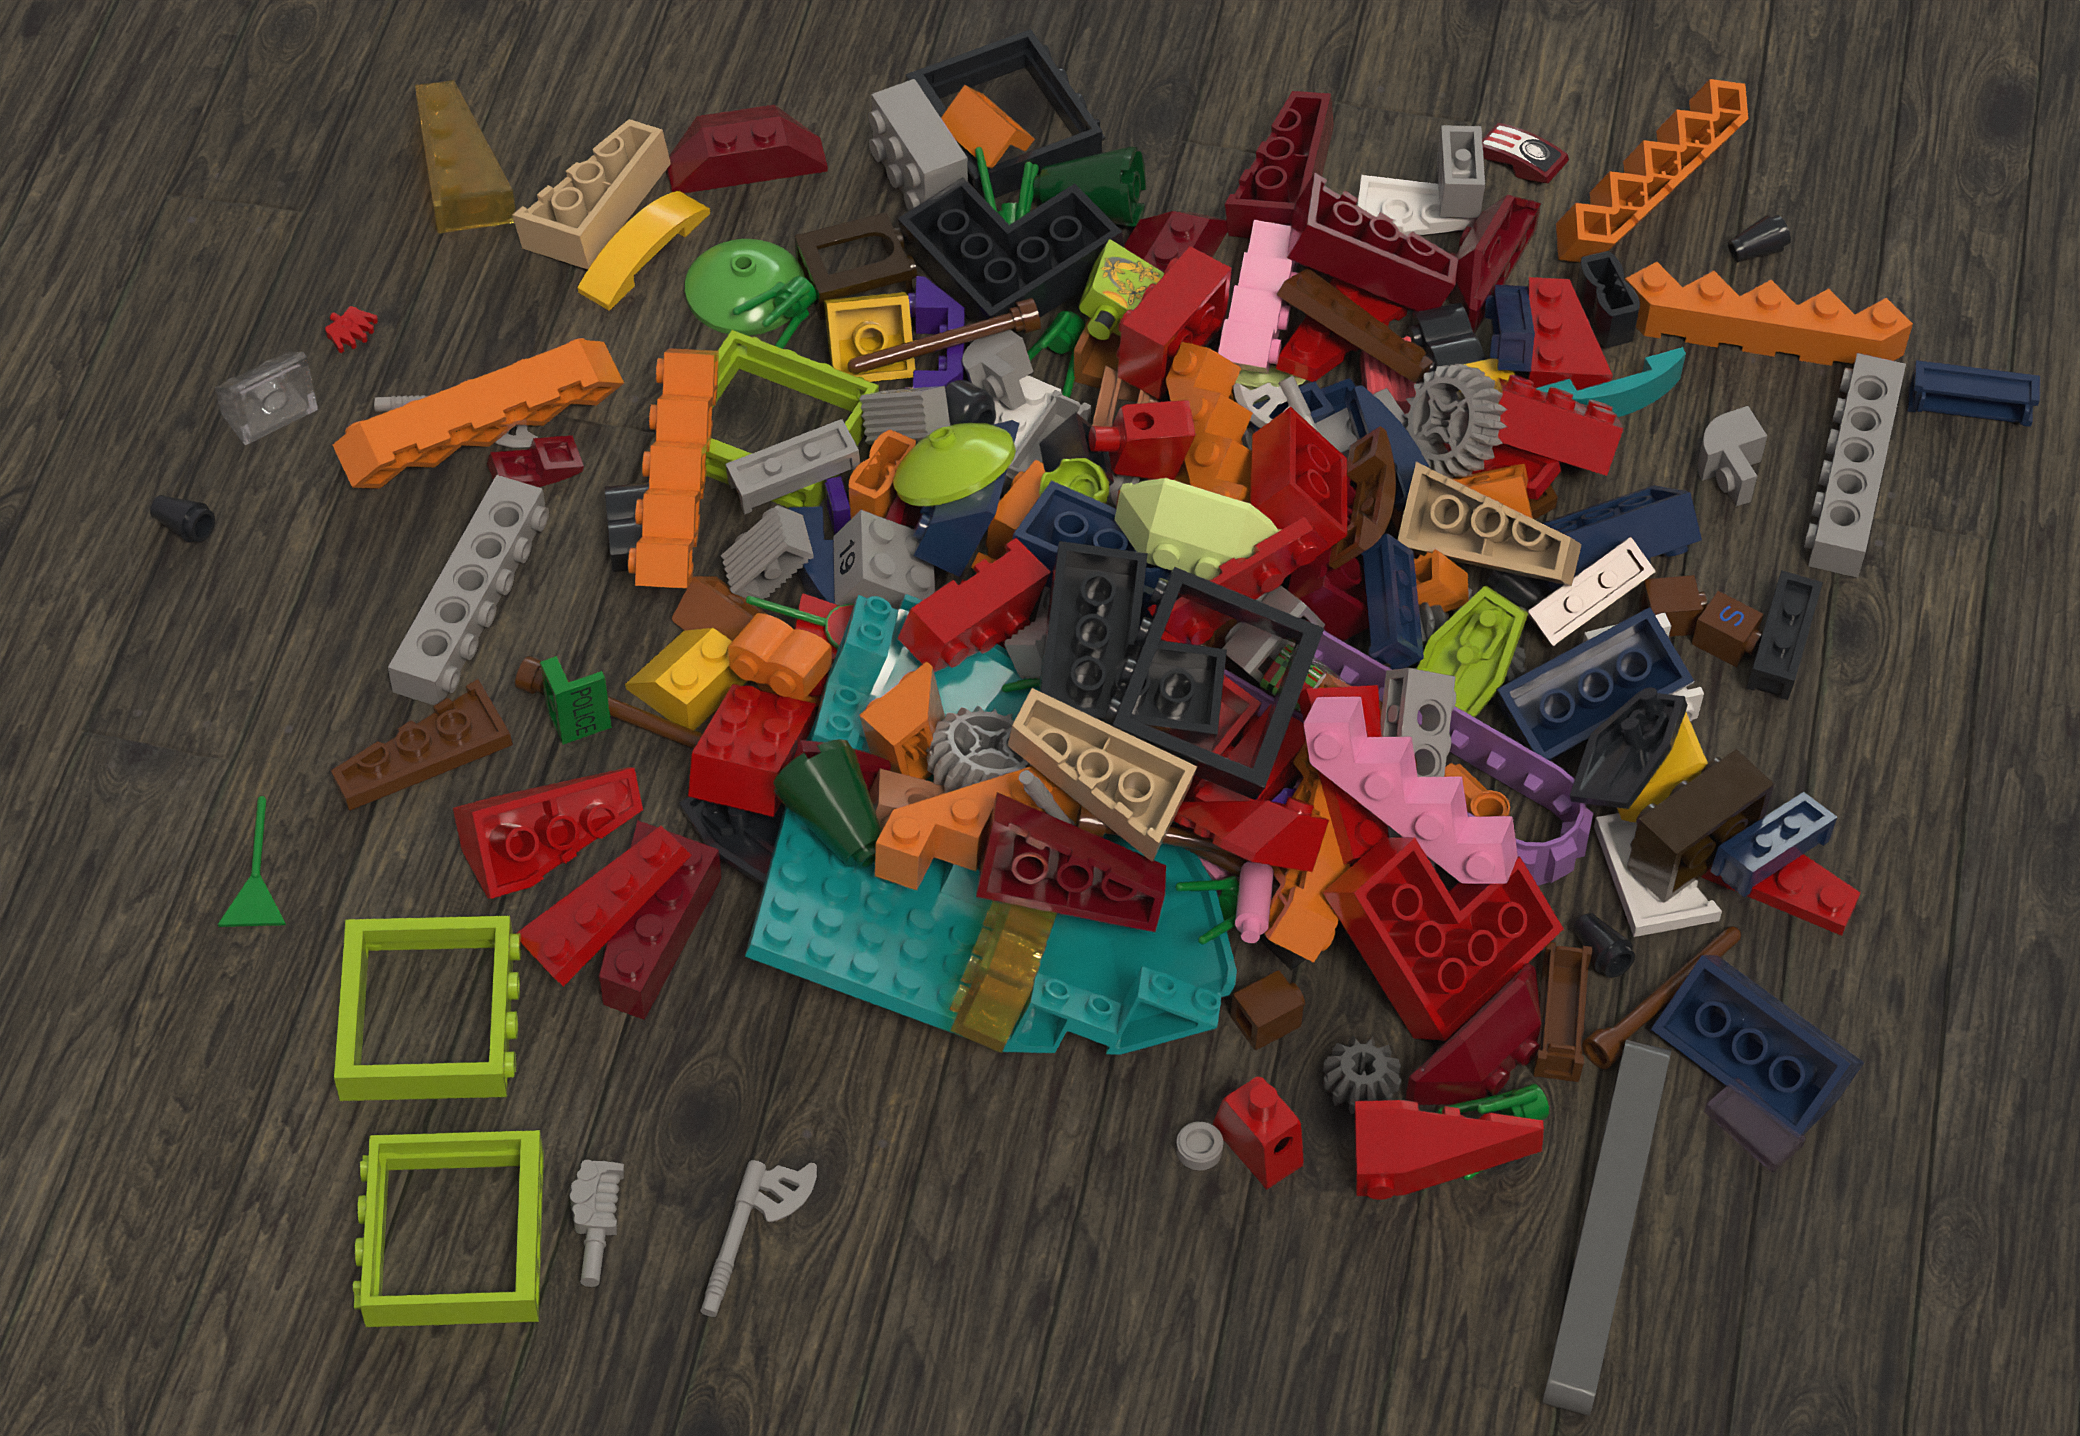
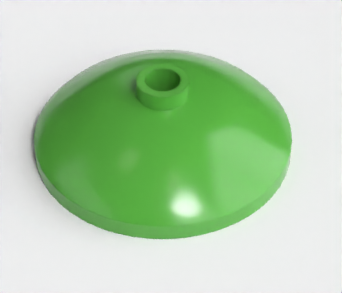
(734, 274)

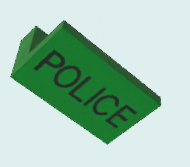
(575, 706)

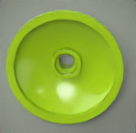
(953, 463)

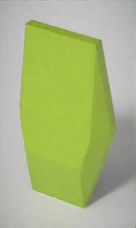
(1476, 648)

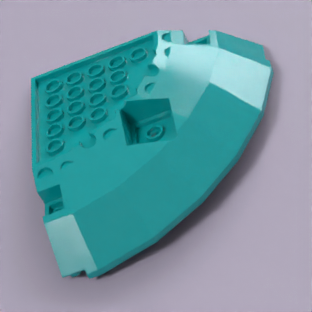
(913, 945)

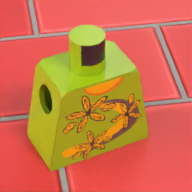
(1115, 287)

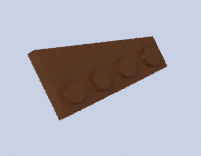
(1346, 318)
(441, 742)

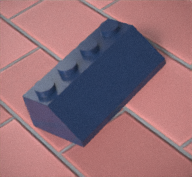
(1655, 517)
(1078, 519)
(953, 530)
(1580, 689)
(1749, 1034)

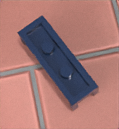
(1512, 327)
(1973, 392)
(1392, 603)
(1773, 843)

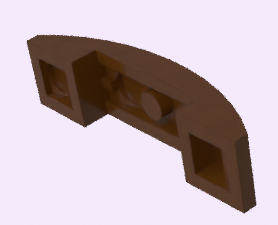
(1373, 471)

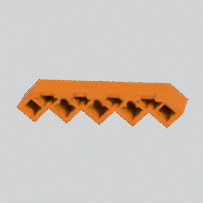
(1653, 171)
(1766, 319)
(476, 412)
(1215, 456)
(675, 469)
(951, 827)
(1299, 910)

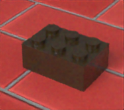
(1683, 832)

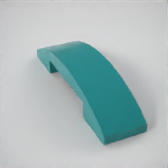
(1634, 391)

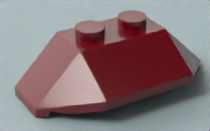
(743, 149)
(1170, 235)
(1491, 252)
(1483, 1049)

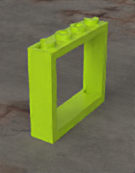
(794, 372)
(434, 1080)
(441, 1152)

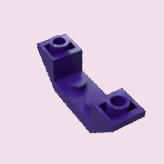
(936, 314)

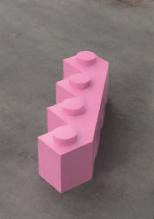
(1256, 310)
(1385, 781)

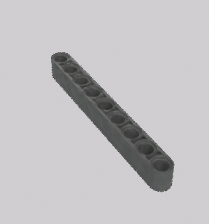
(1607, 1229)

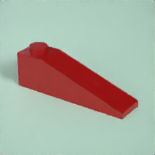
(1260, 830)
(531, 831)
(1415, 1149)

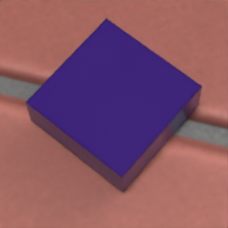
(837, 503)

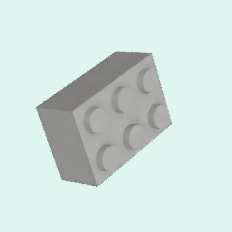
(914, 143)

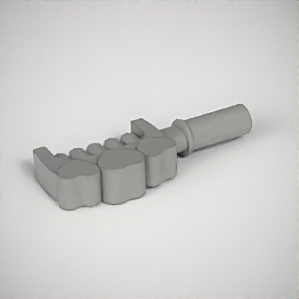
(593, 1212)

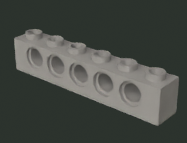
(1856, 465)
(468, 591)
(1434, 696)

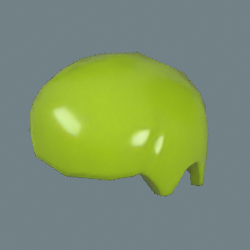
(1080, 476)

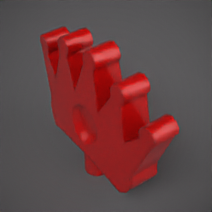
(350, 326)

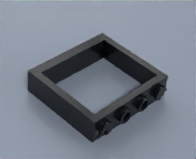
(1001, 59)
(1210, 766)

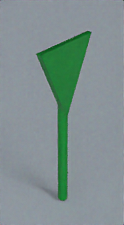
(254, 902)

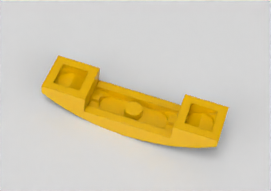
(636, 244)

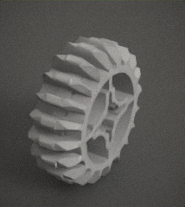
(1465, 424)
(972, 749)

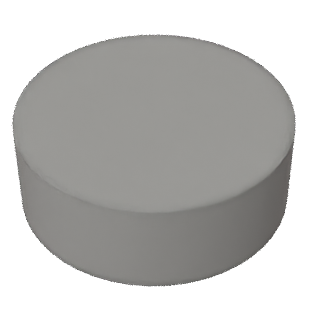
(1199, 1146)

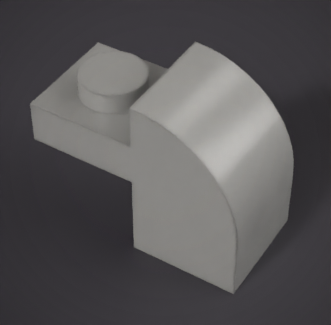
(998, 365)
(1728, 451)

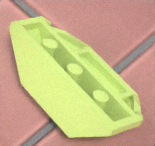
(1189, 526)

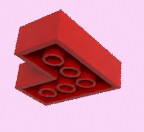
(1434, 947)

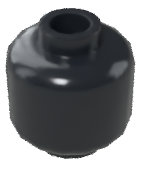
(969, 403)

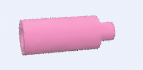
(1254, 900)

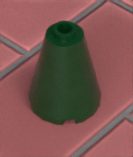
(1107, 179)
(832, 801)

